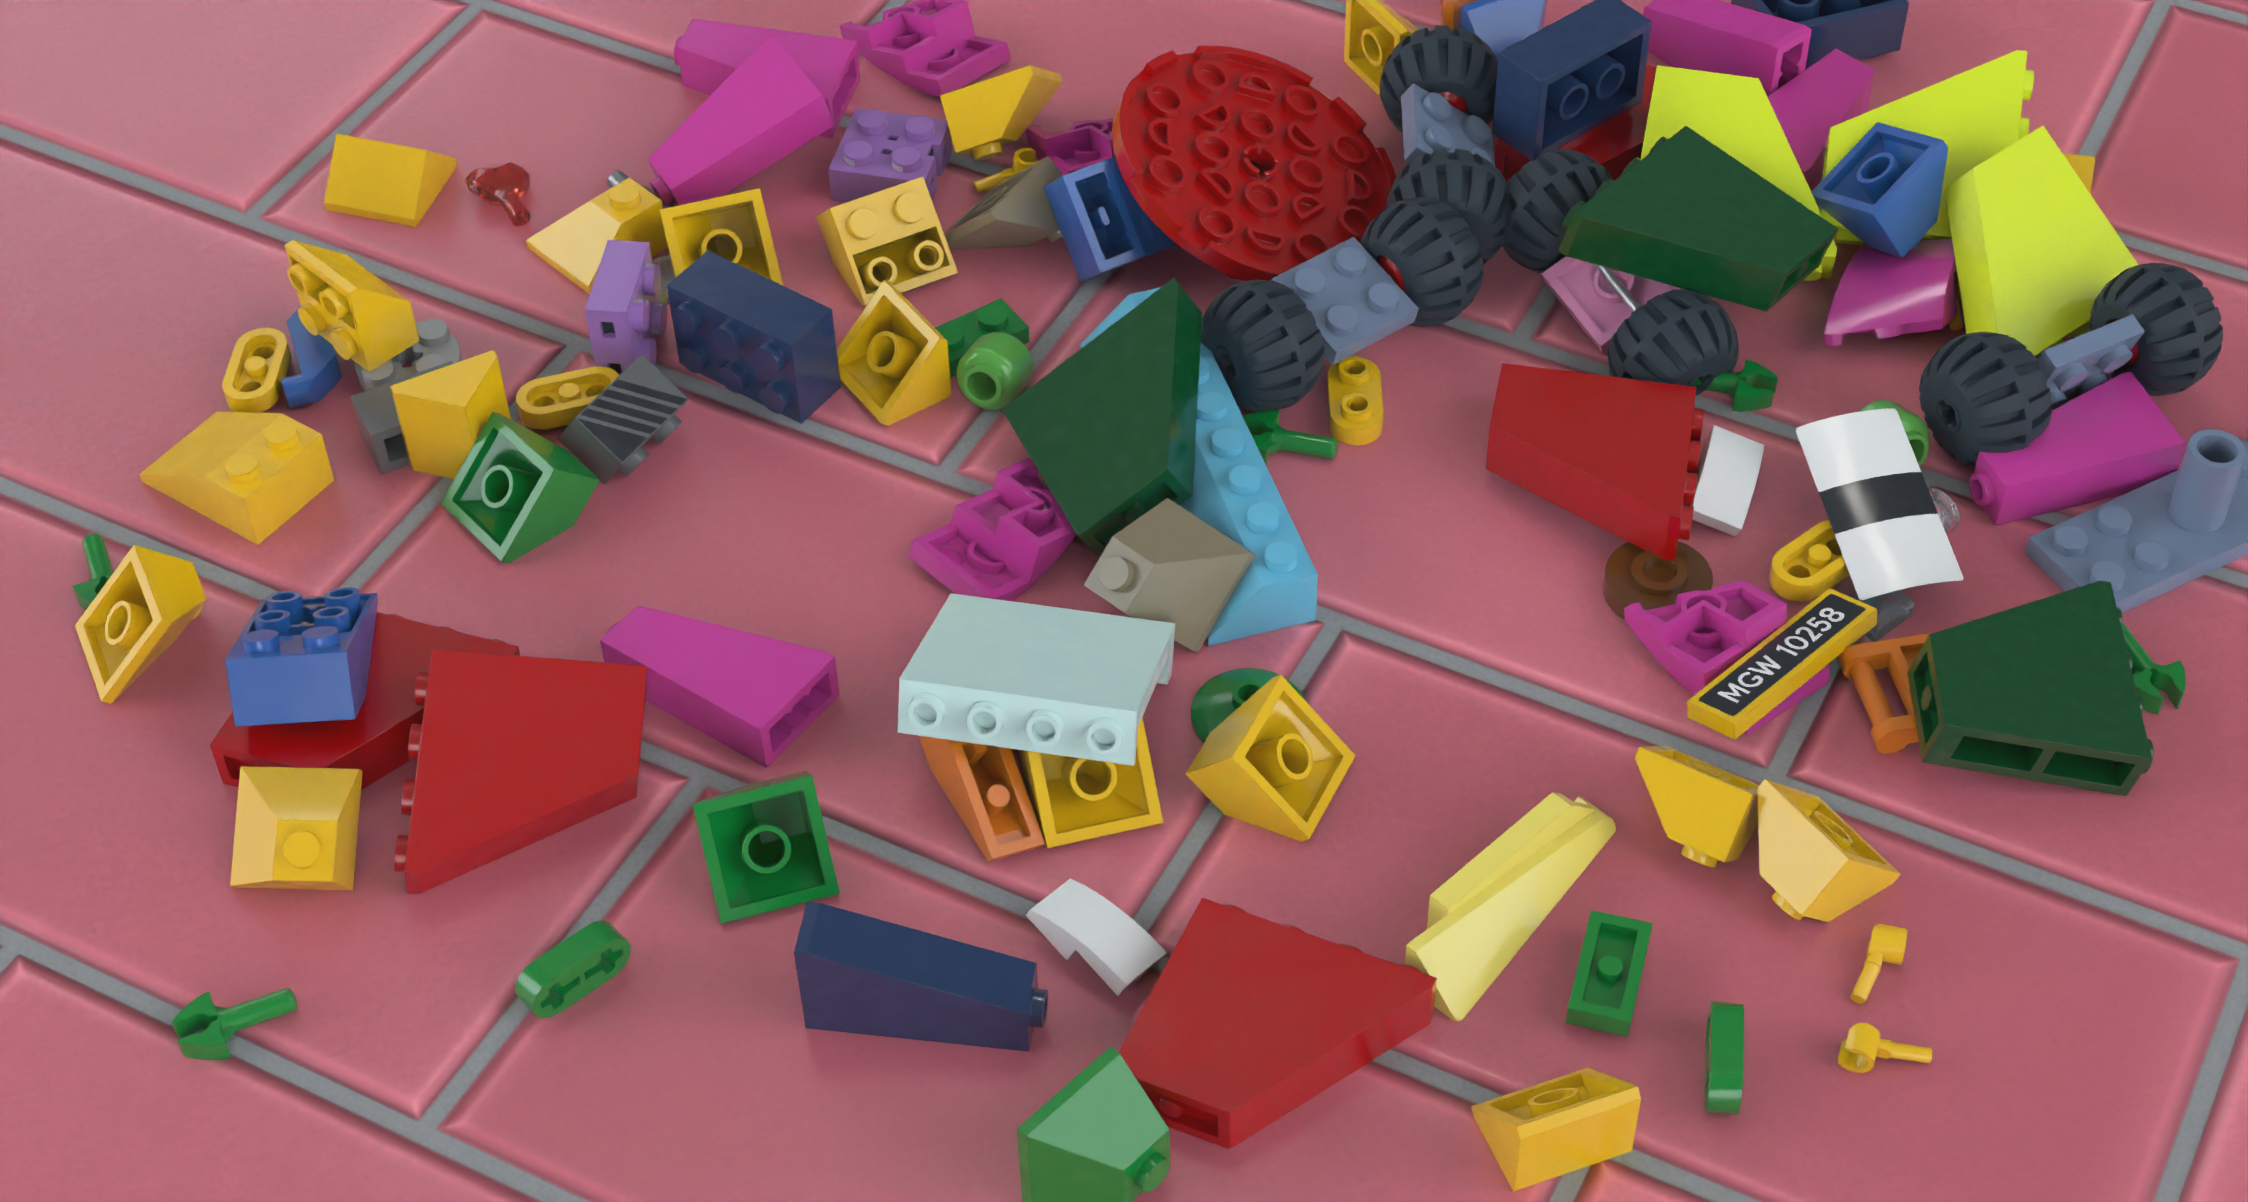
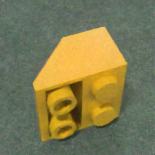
(887, 238)
(350, 306)

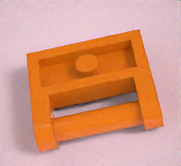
(1897, 655)

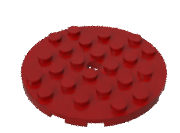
(1188, 149)

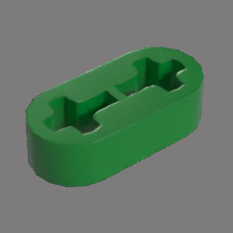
(573, 969)
(1724, 1058)

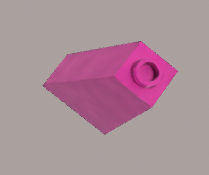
(1727, 40)
(716, 49)
(1818, 99)
(740, 128)
(2088, 453)
(726, 681)

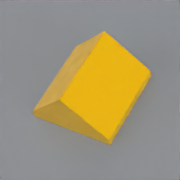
(384, 180)
(894, 358)
(447, 411)
(1559, 1125)

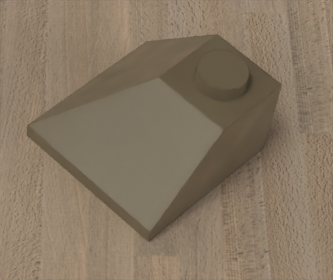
(1010, 212)
(1171, 571)

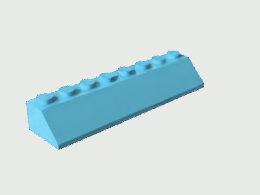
(1242, 502)

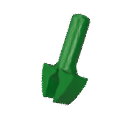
(1749, 388)
(1272, 437)
(99, 567)
(2152, 676)
(224, 1022)

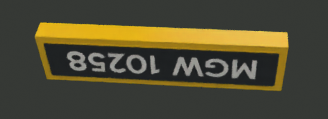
(1781, 663)

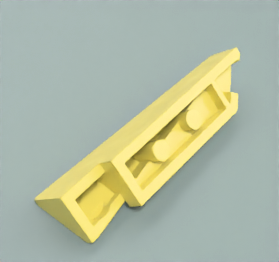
(1503, 897)

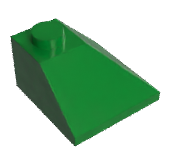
(517, 489)
(765, 846)
(1094, 1139)

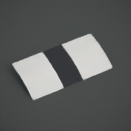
(1878, 502)

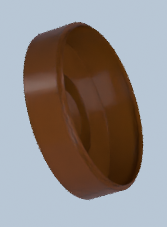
(1645, 578)

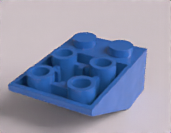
(1102, 220)
(303, 658)

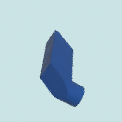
(317, 366)

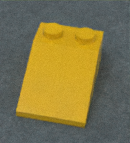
(244, 471)

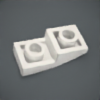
(1726, 480)
(1105, 936)

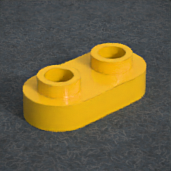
(256, 370)
(561, 397)
(1355, 401)
(1808, 565)

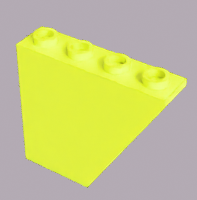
(1971, 112)
(1738, 120)
(2030, 245)

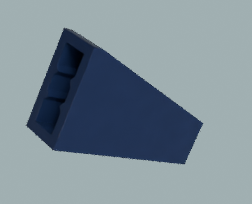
(912, 984)

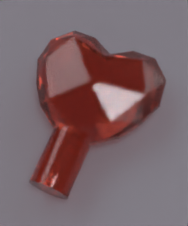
(504, 188)

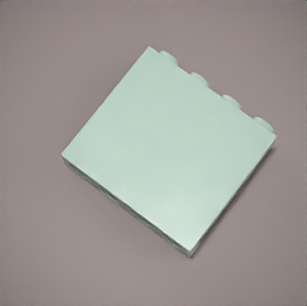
(1035, 678)

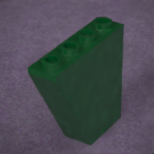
(1699, 225)
(1119, 418)
(2035, 694)

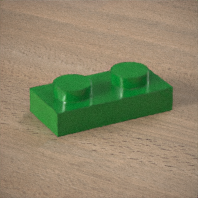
(966, 329)
(1609, 973)

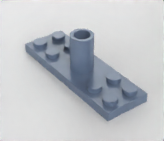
(2158, 531)

